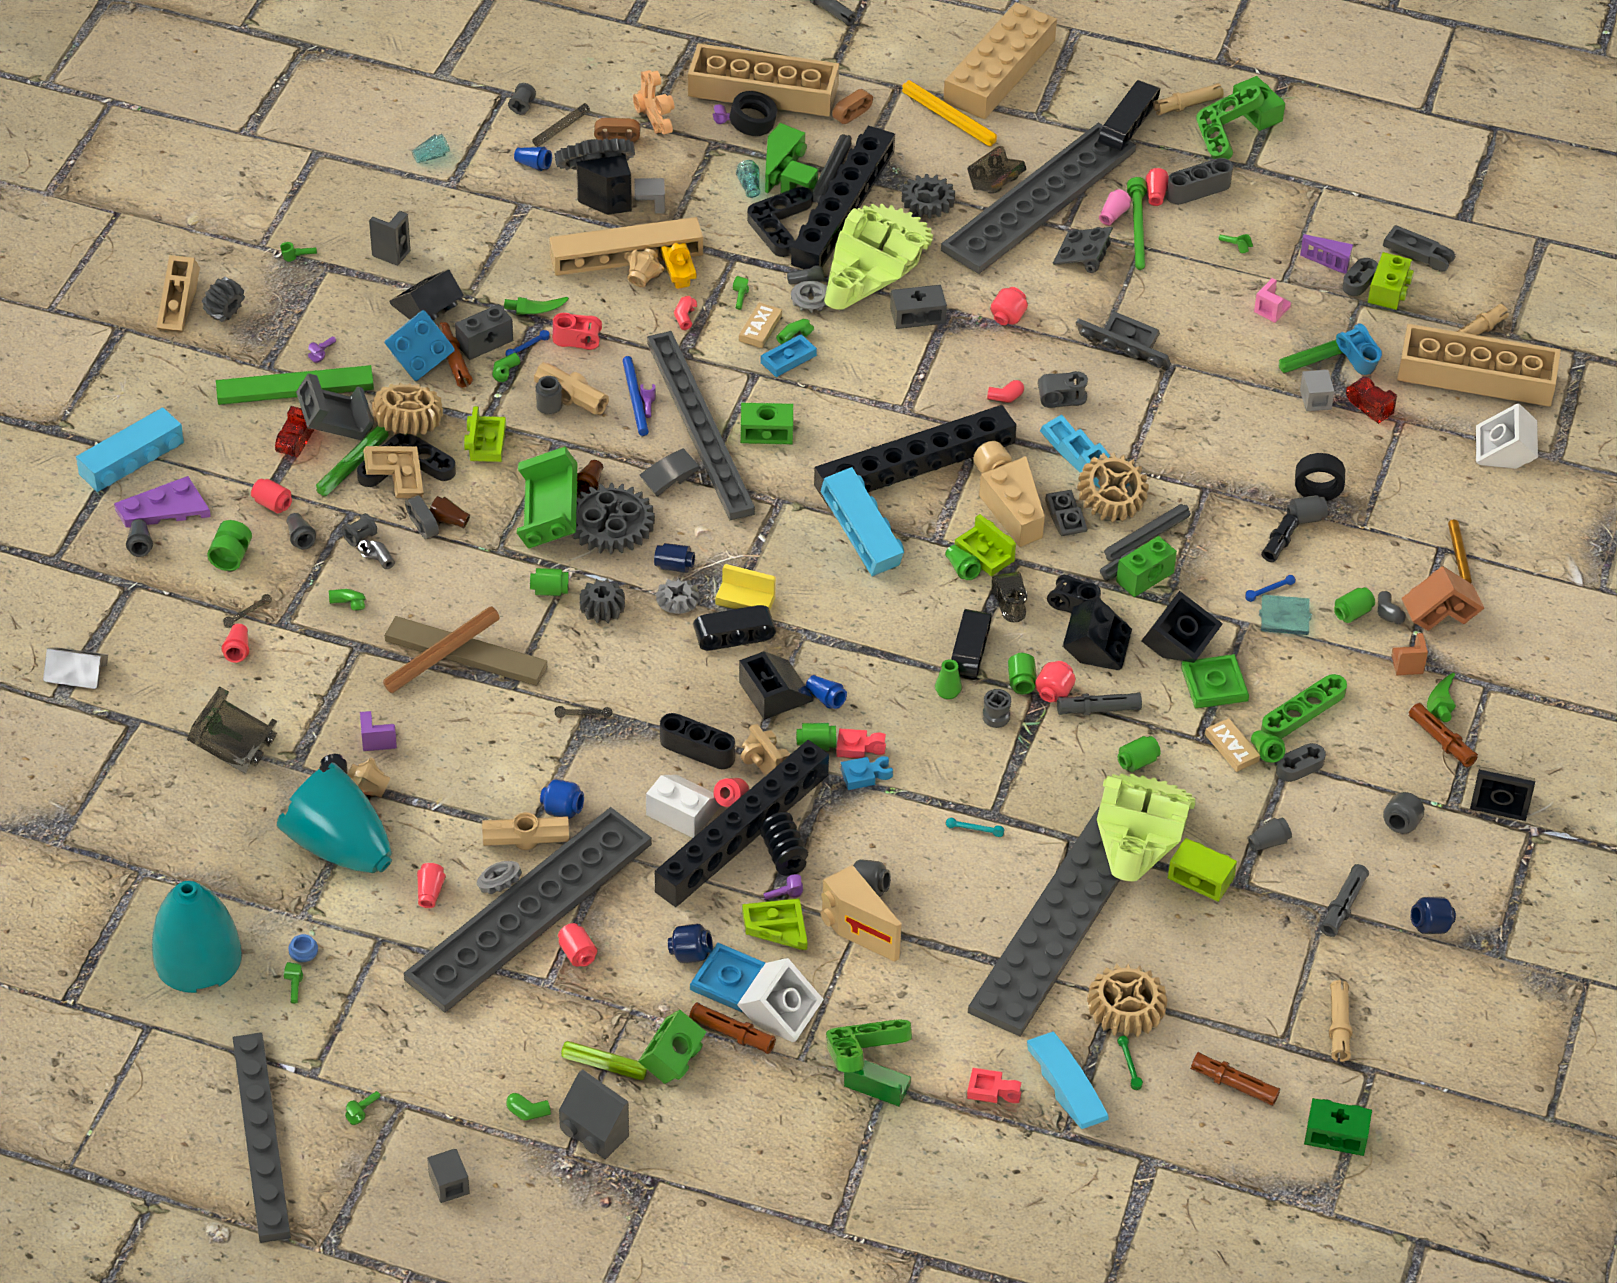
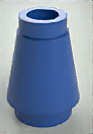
(534, 157)
(827, 691)

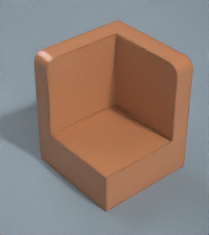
(1410, 659)

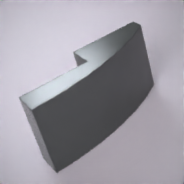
(668, 470)
(1065, 513)

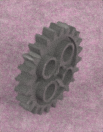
(593, 149)
(613, 518)

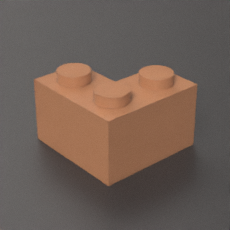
(1441, 596)

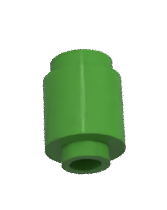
(549, 582)
(1354, 604)
(1022, 673)
(818, 733)
(1138, 753)

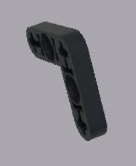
(765, 215)
(427, 465)

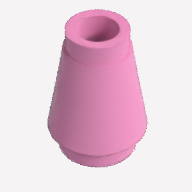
(1115, 206)

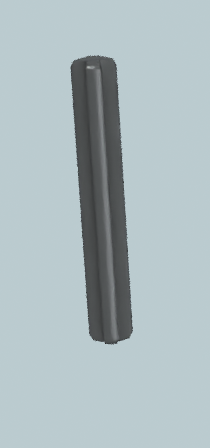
(831, 168)
(1147, 532)

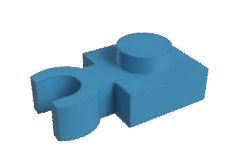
(862, 773)

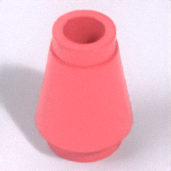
(1156, 185)
(236, 644)
(430, 881)

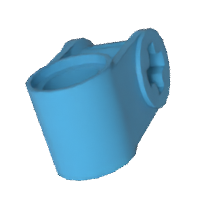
(1357, 345)

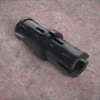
(1283, 532)

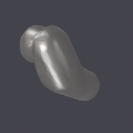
(376, 551)

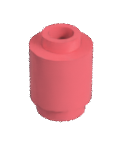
(271, 495)
(729, 791)
(577, 945)

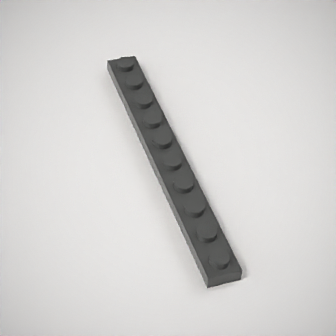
(701, 426)

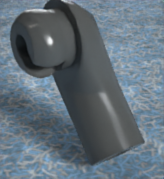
(1389, 611)

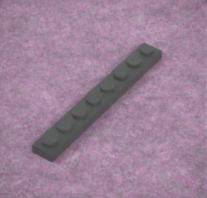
(261, 1138)

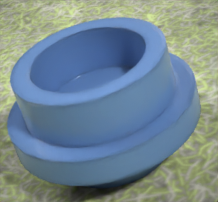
(303, 948)

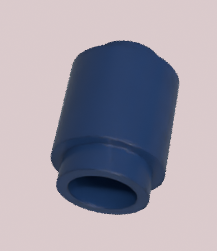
(674, 557)

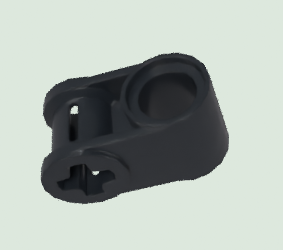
(1072, 593)

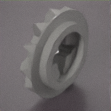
(801, 292)
(681, 603)
(499, 876)

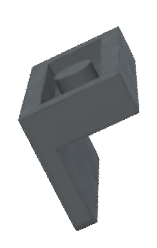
(390, 239)

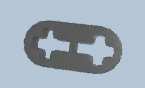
(1355, 274)
(421, 517)
(1302, 765)

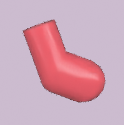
(1007, 393)

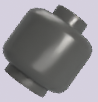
(1403, 812)
(875, 875)

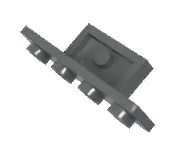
(1128, 335)

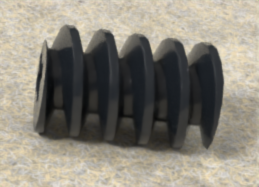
(784, 843)

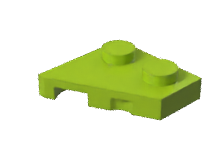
(776, 922)

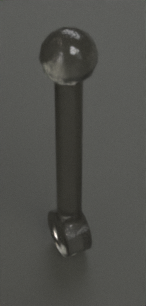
(229, 621)
(560, 712)

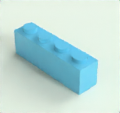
(130, 449)
(862, 521)

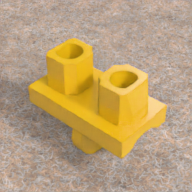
(679, 264)

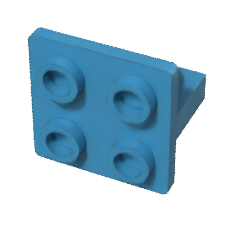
(419, 345)

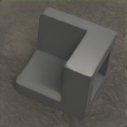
(448, 1175)

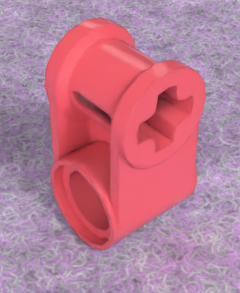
(573, 331)

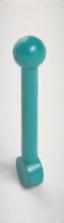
(997, 831)

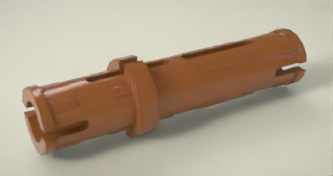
(455, 358)
(1450, 741)
(742, 1032)
(1223, 1073)

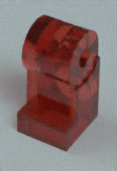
(1372, 399)
(294, 433)

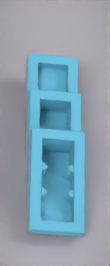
(1072, 444)
(1067, 1078)

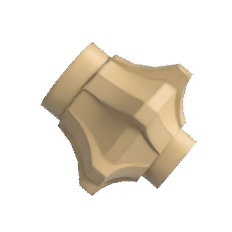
(643, 267)
(369, 778)

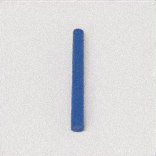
(635, 396)

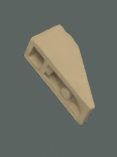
(178, 292)

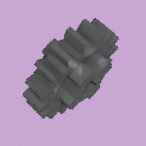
(928, 196)

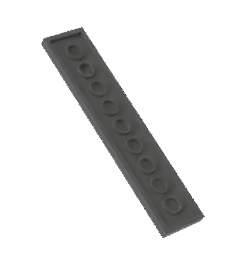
(1034, 201)
(527, 909)
(1047, 935)

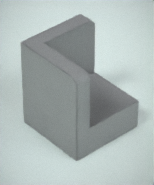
(651, 190)
(1317, 390)

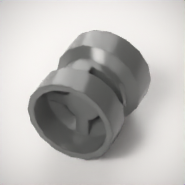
(996, 708)

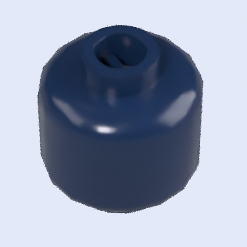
(1433, 915)
(690, 943)

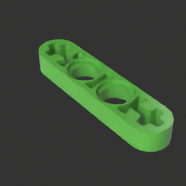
(1307, 710)

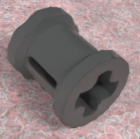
(523, 96)
(367, 527)

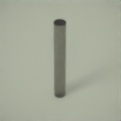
(560, 125)

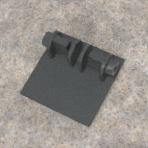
(1085, 246)

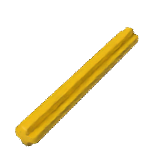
(949, 113)

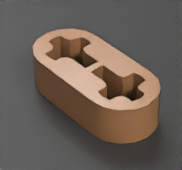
(852, 106)
(617, 129)

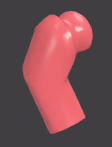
(681, 312)

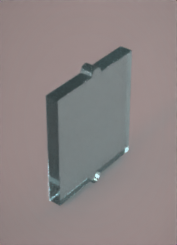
(1285, 614)

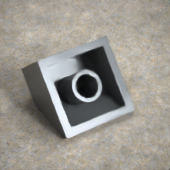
(594, 1115)

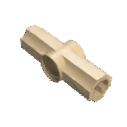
(575, 389)
(525, 831)

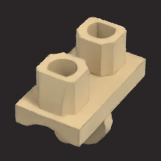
(761, 750)

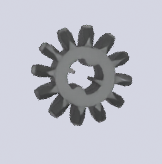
(223, 299)
(602, 601)

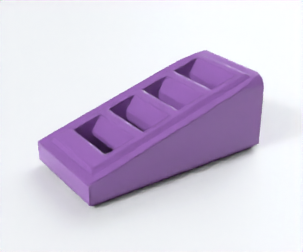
(1339, 252)

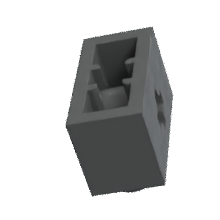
(918, 306)
(484, 331)

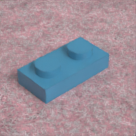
(788, 355)

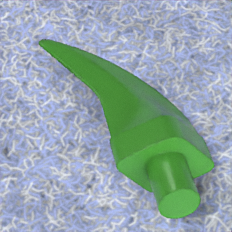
(526, 306)
(1440, 701)

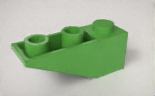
(782, 147)

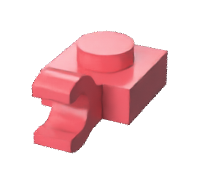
(855, 743)
(988, 1085)

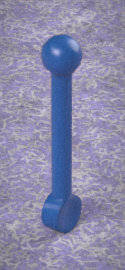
(543, 335)
(1251, 595)

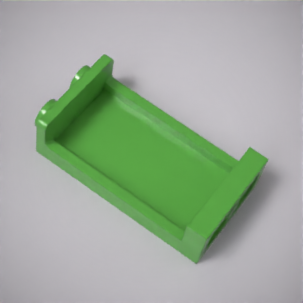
(549, 497)

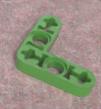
(1219, 117)
(846, 1042)

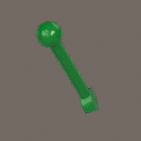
(1136, 1082)

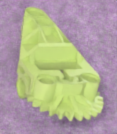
(859, 264)
(1140, 822)

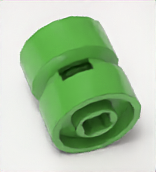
(229, 545)

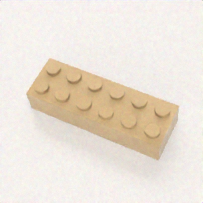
(1000, 60)
(789, 81)
(1479, 365)

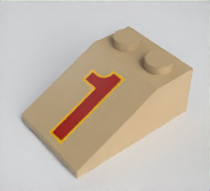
(860, 914)

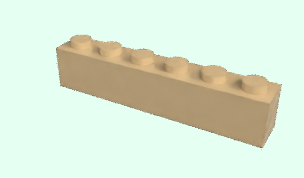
(612, 246)

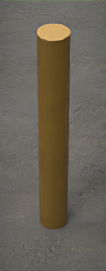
(1459, 550)

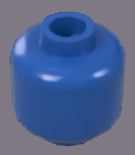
(562, 798)

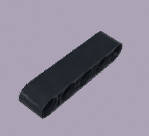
(1129, 115)

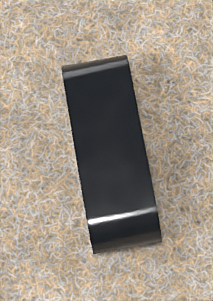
(734, 627)
(971, 641)
(697, 741)

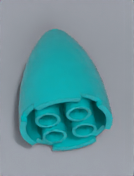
(337, 822)
(194, 939)

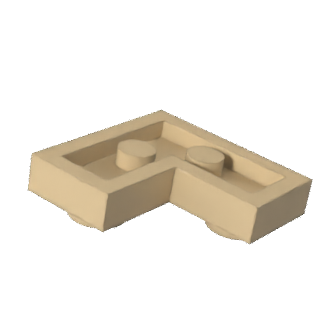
(401, 463)

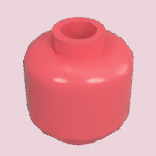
(1009, 306)
(1055, 680)

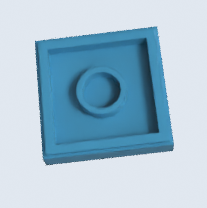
(726, 975)

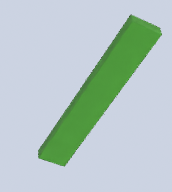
(285, 385)

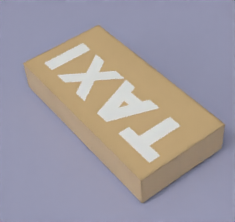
(760, 325)
(1232, 745)

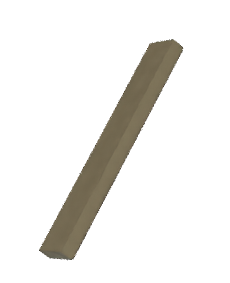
(472, 653)

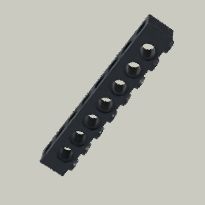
(844, 193)
(923, 450)
(740, 823)

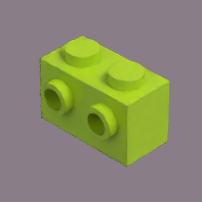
(1390, 281)
(1202, 869)

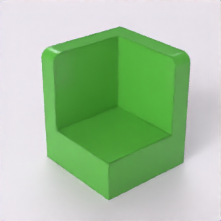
(798, 174)

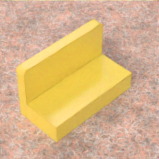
(745, 588)

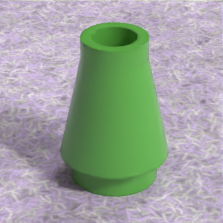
(965, 564)
(948, 681)
(1268, 746)

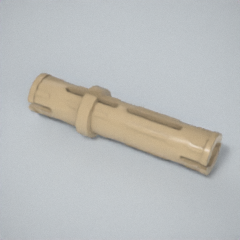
(1180, 101)
(1485, 321)
(1340, 1030)

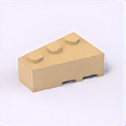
(1014, 500)

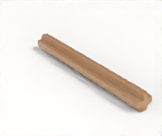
(441, 649)

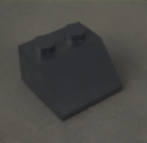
(605, 184)
(430, 295)
(1182, 630)
(1502, 793)

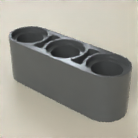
(1199, 181)

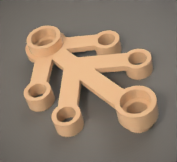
(652, 105)

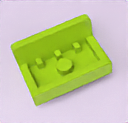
(485, 437)
(989, 545)

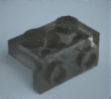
(994, 171)

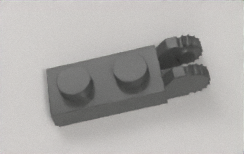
(1419, 248)

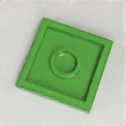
(1215, 681)

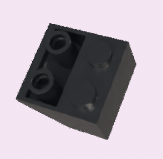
(1097, 635)
(772, 684)

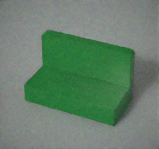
(879, 1083)

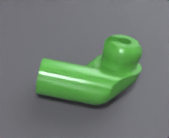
(793, 328)
(502, 367)
(348, 595)
(525, 1109)

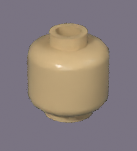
(990, 456)

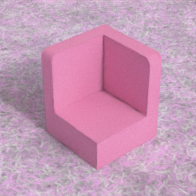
(1269, 304)

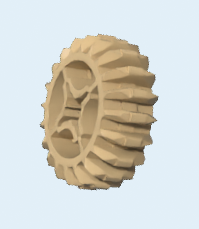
(407, 409)
(1110, 500)
(1129, 1009)

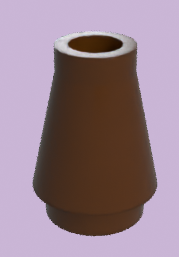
(589, 476)
(448, 512)

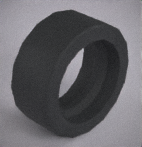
(756, 101)
(1320, 463)

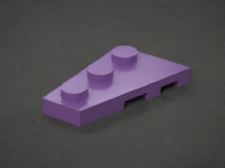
(163, 502)

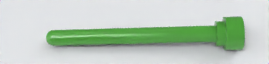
(1136, 190)

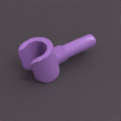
(720, 115)
(317, 351)
(648, 397)
(793, 889)

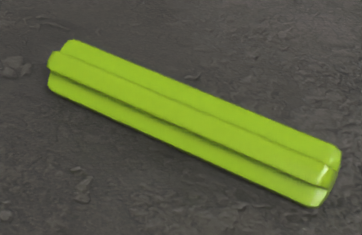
(603, 1060)

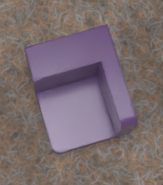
(376, 736)

